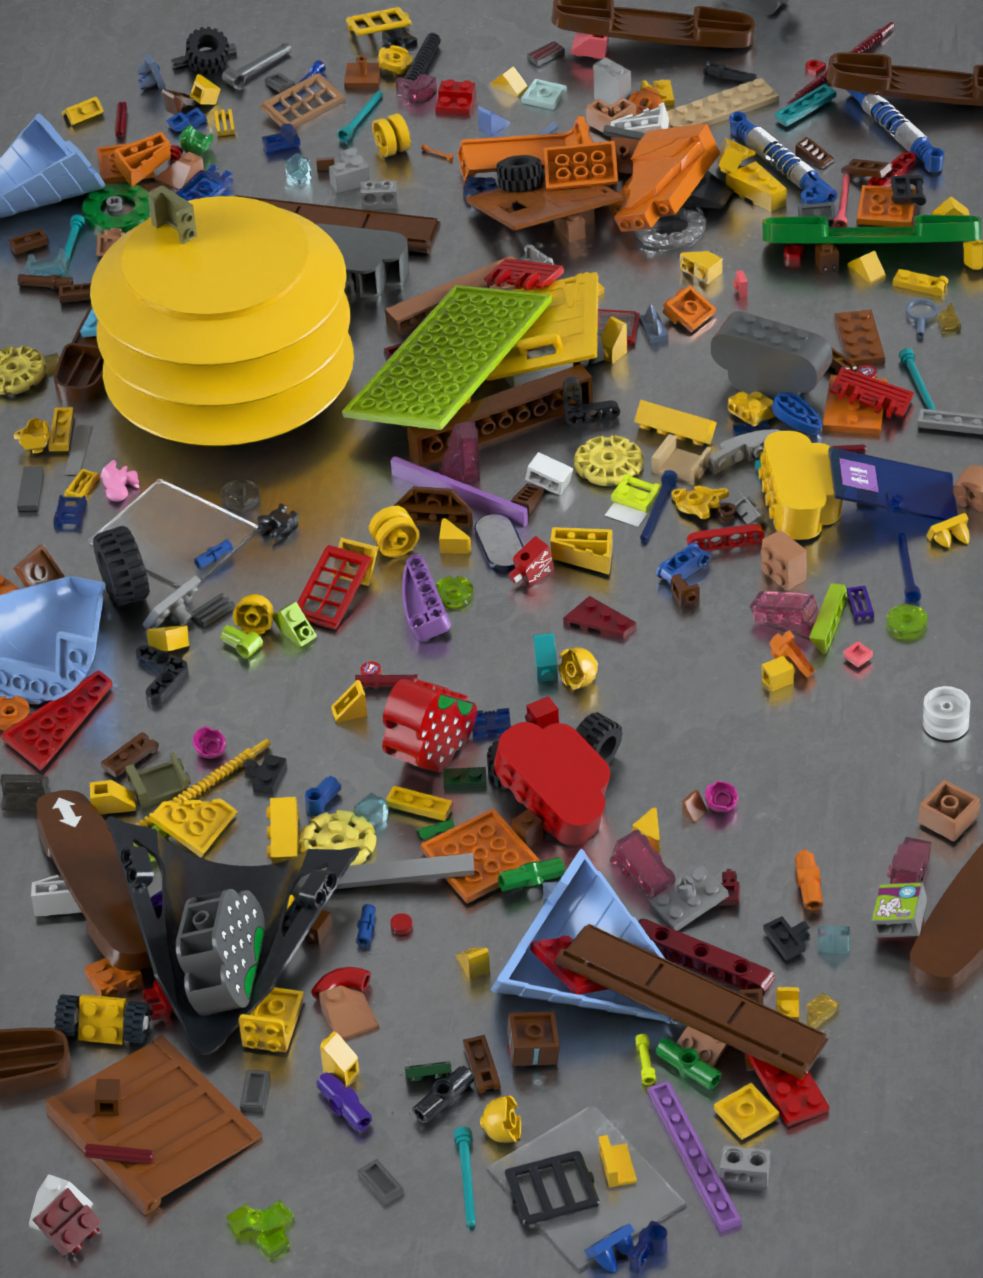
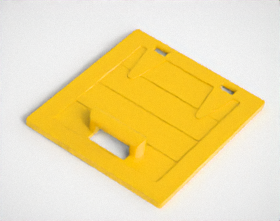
(566, 323)

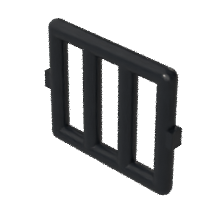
(548, 1212)

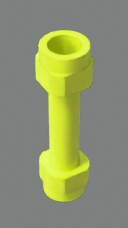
(643, 1046)

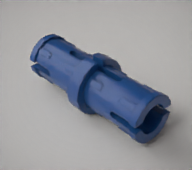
(213, 554)
(365, 925)

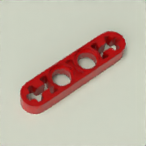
(905, 161)
(725, 534)

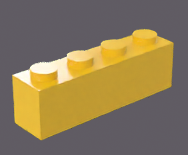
(732, 155)
(675, 422)

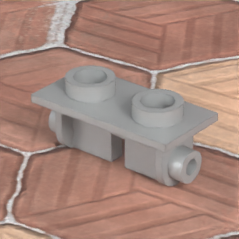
(533, 255)
(747, 506)

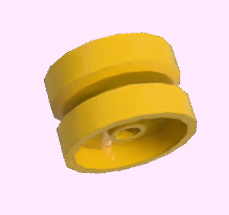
(391, 135)
(393, 531)

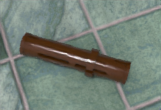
(44, 281)

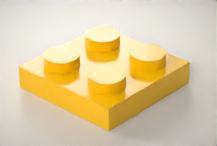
(746, 1111)

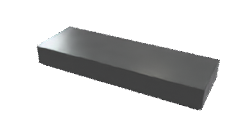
(30, 488)

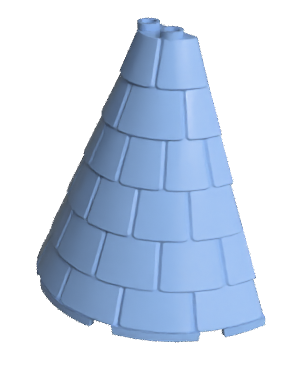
(43, 170)
(48, 637)
(575, 902)

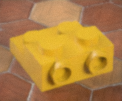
(751, 407)

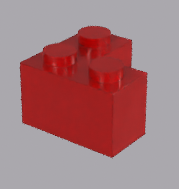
(542, 712)

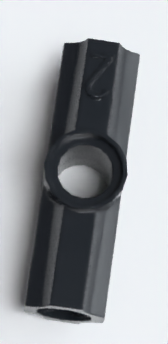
(443, 1094)

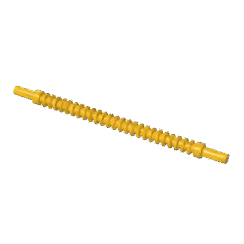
(213, 778)

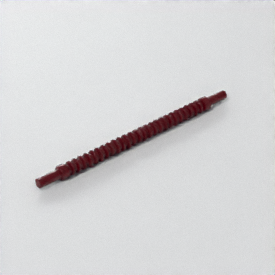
(864, 46)

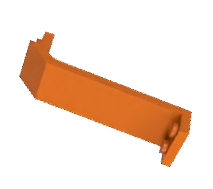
(484, 153)

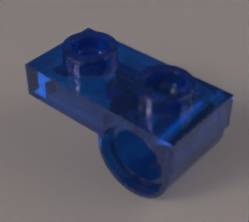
(284, 139)
(648, 1245)

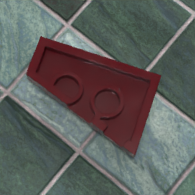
(599, 616)

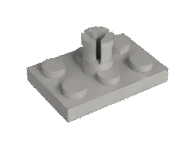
(174, 605)
(689, 898)

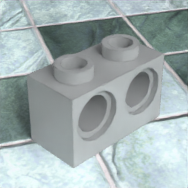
(379, 195)
(745, 1166)

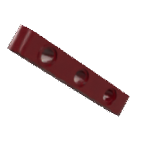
(708, 959)

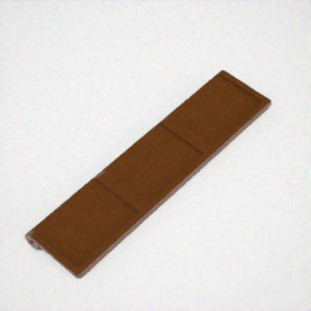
(418, 230)
(693, 1000)

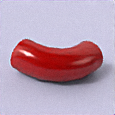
(347, 977)

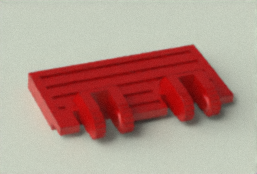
(524, 274)
(871, 392)

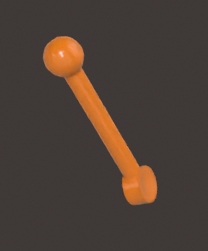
(450, 157)

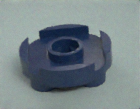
(477, 184)

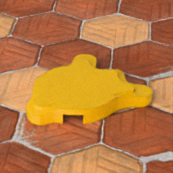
(699, 500)

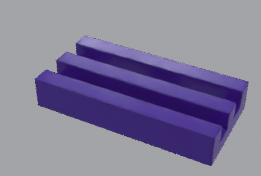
(863, 614)

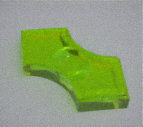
(264, 1221)
(277, 1242)

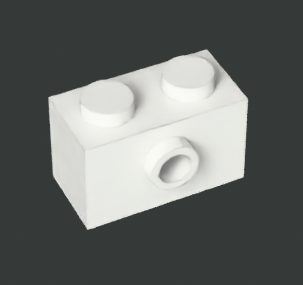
(549, 474)

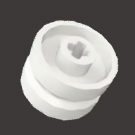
(946, 713)

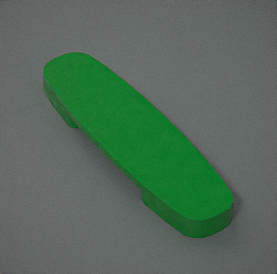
(925, 229)

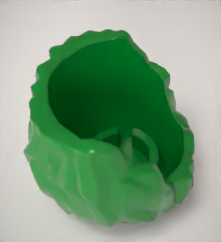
(194, 141)

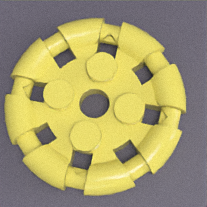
(27, 365)
(594, 455)
(338, 827)

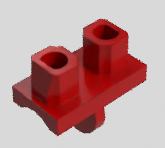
(162, 1009)

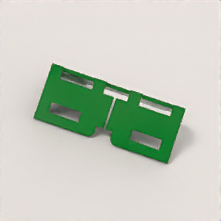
(429, 831)

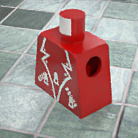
(532, 562)

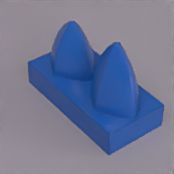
(602, 1249)

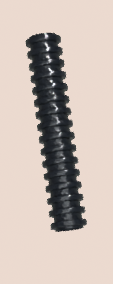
(423, 56)

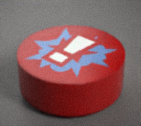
(868, 370)
(370, 668)

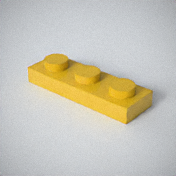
(61, 429)
(419, 803)

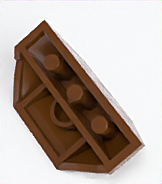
(432, 505)

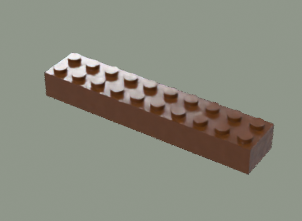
(502, 414)

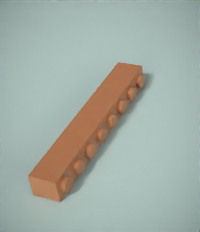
(413, 311)

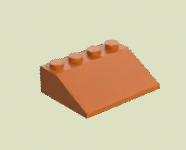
(580, 165)

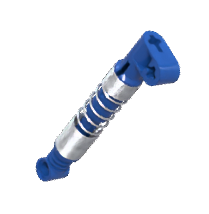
(905, 133)
(769, 148)

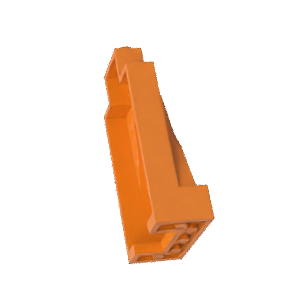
(664, 174)

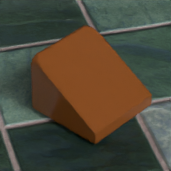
(324, 163)
(693, 807)

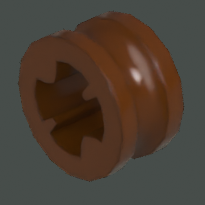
(726, 507)

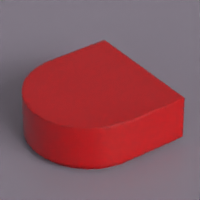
(815, 67)
(793, 252)

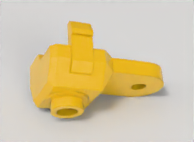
(34, 435)

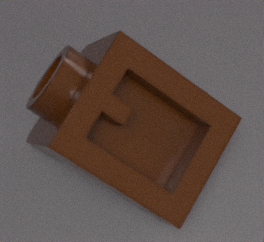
(684, 593)

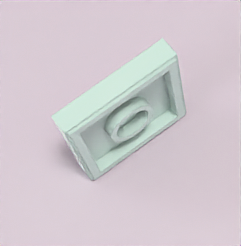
(544, 94)

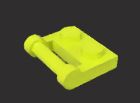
(634, 497)

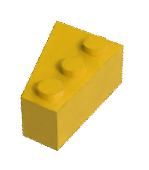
(759, 186)
(583, 547)
(283, 829)

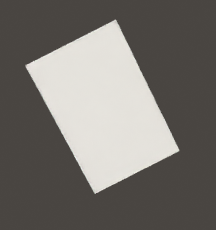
(626, 514)

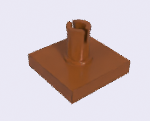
(362, 74)
(624, 152)
(38, 567)

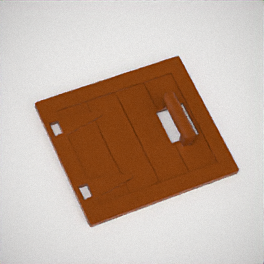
(541, 204)

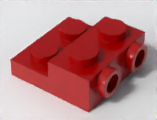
(455, 97)

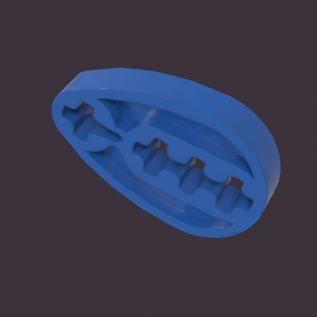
(796, 413)

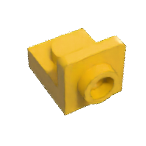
(788, 1001)

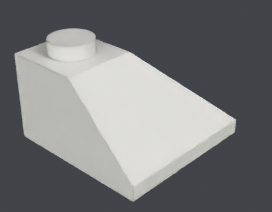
(49, 1191)

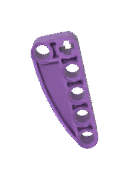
(422, 601)

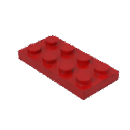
(547, 951)
(793, 1097)

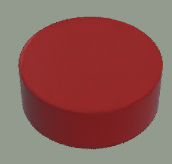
(401, 924)

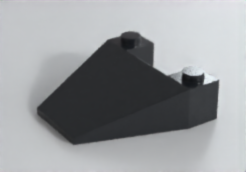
(709, 193)

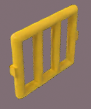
(373, 28)

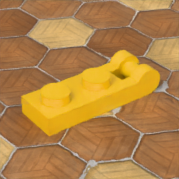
(920, 282)

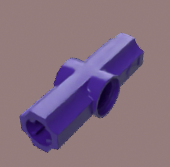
(344, 1101)

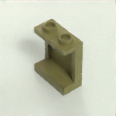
(173, 210)
(158, 782)

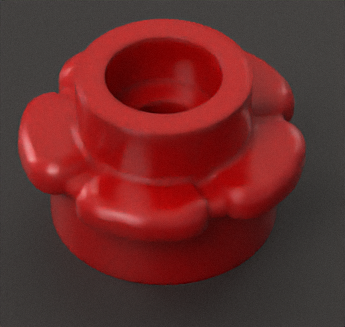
(175, 152)

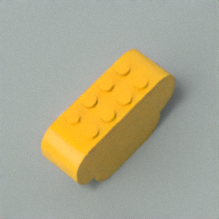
(798, 484)

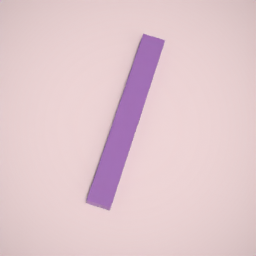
(469, 494)
(694, 1156)

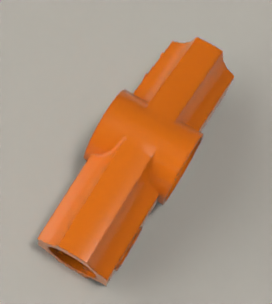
(809, 880)

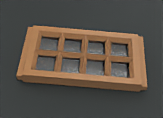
(303, 101)

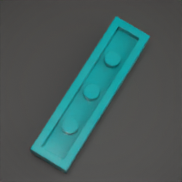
(805, 105)

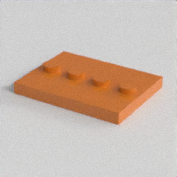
(848, 418)

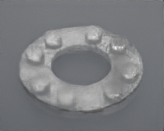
(694, 232)

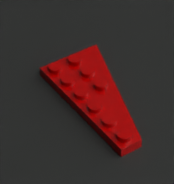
(49, 727)

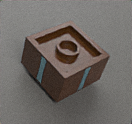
(533, 1038)

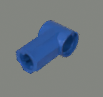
(318, 797)

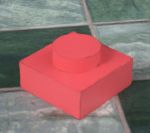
(740, 283)
(857, 654)

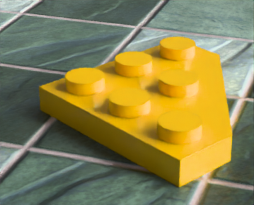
(194, 822)

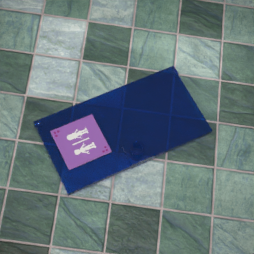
(892, 485)

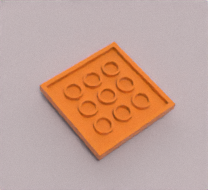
(493, 847)

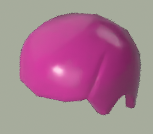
(209, 742)
(721, 797)

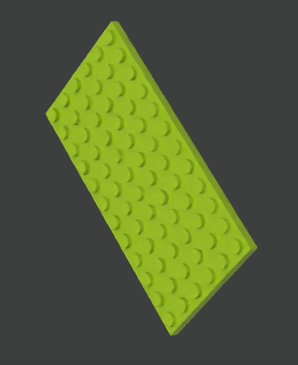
(447, 357)

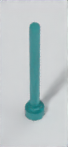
(346, 132)
(77, 223)
(908, 357)
(463, 1139)

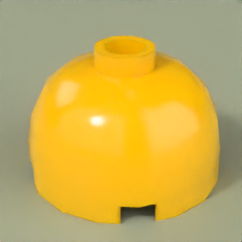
(254, 614)
(577, 667)
(501, 1121)

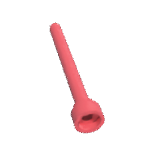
(841, 220)

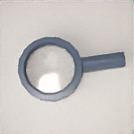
(921, 312)

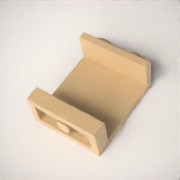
(687, 465)

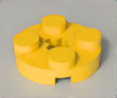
(401, 62)

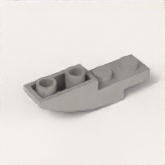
(737, 448)

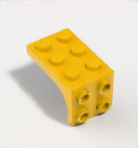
(272, 1021)

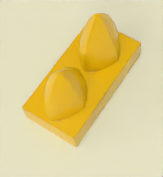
(956, 525)

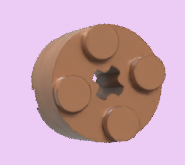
(969, 488)

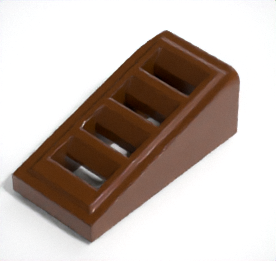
(813, 153)
(528, 497)

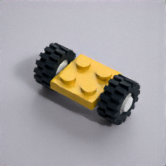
(102, 1019)

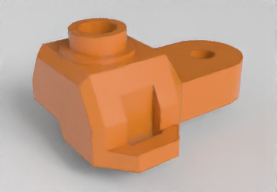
(786, 647)

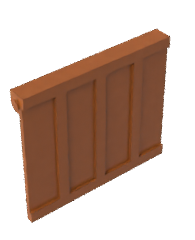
(162, 1109)

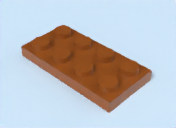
(859, 337)

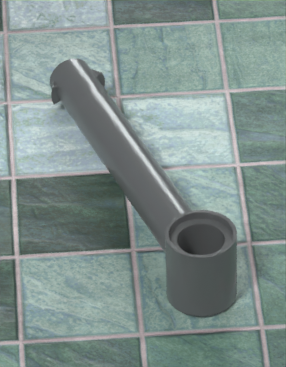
(237, 78)

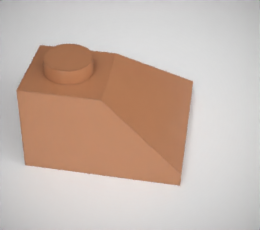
(181, 171)
(347, 1012)

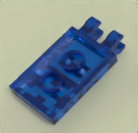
(206, 184)

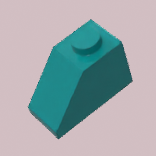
(545, 657)

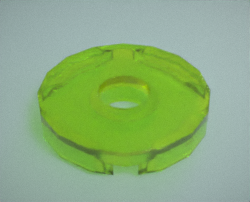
(457, 599)
(907, 612)

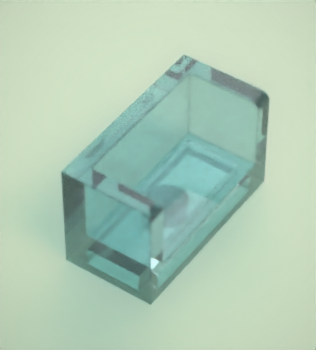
(56, 266)

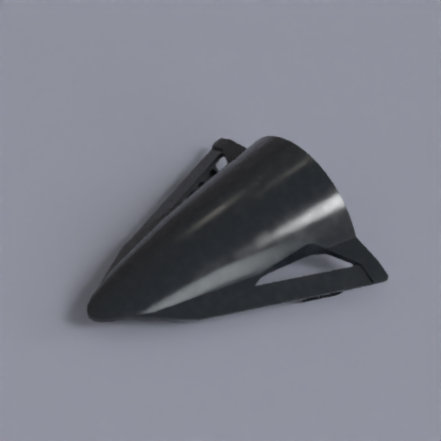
(190, 877)

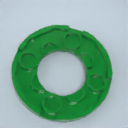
(99, 221)

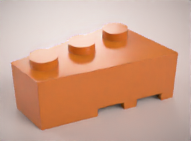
(142, 157)

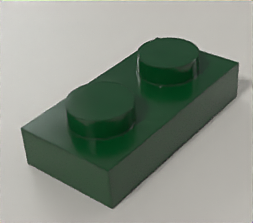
(464, 778)
(437, 1069)

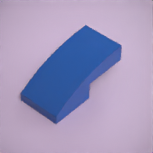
(180, 121)

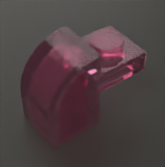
(417, 91)

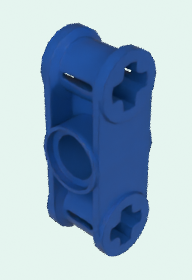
(684, 563)

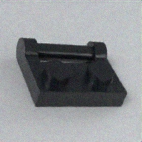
(902, 191)

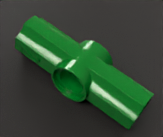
(531, 874)
(688, 1063)

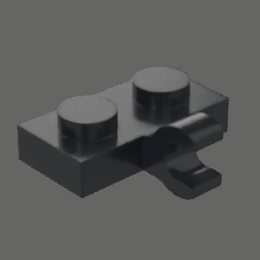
(398, 38)
(267, 774)
(786, 938)

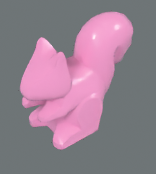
(116, 480)

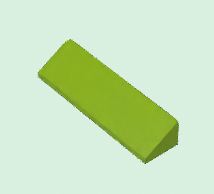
(828, 617)

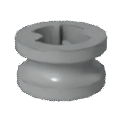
(114, 204)

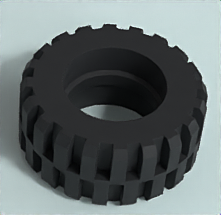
(121, 566)

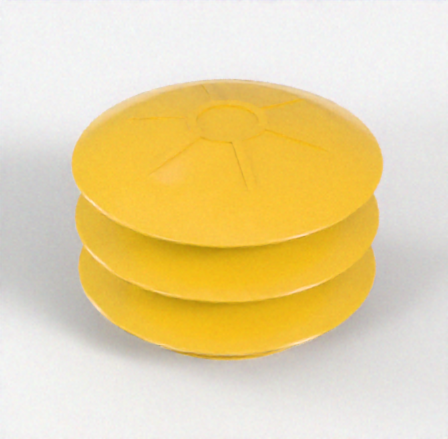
(226, 330)

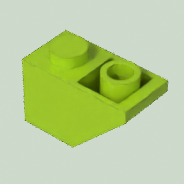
(294, 624)

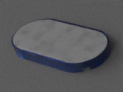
(498, 541)

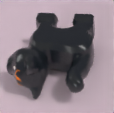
(279, 520)

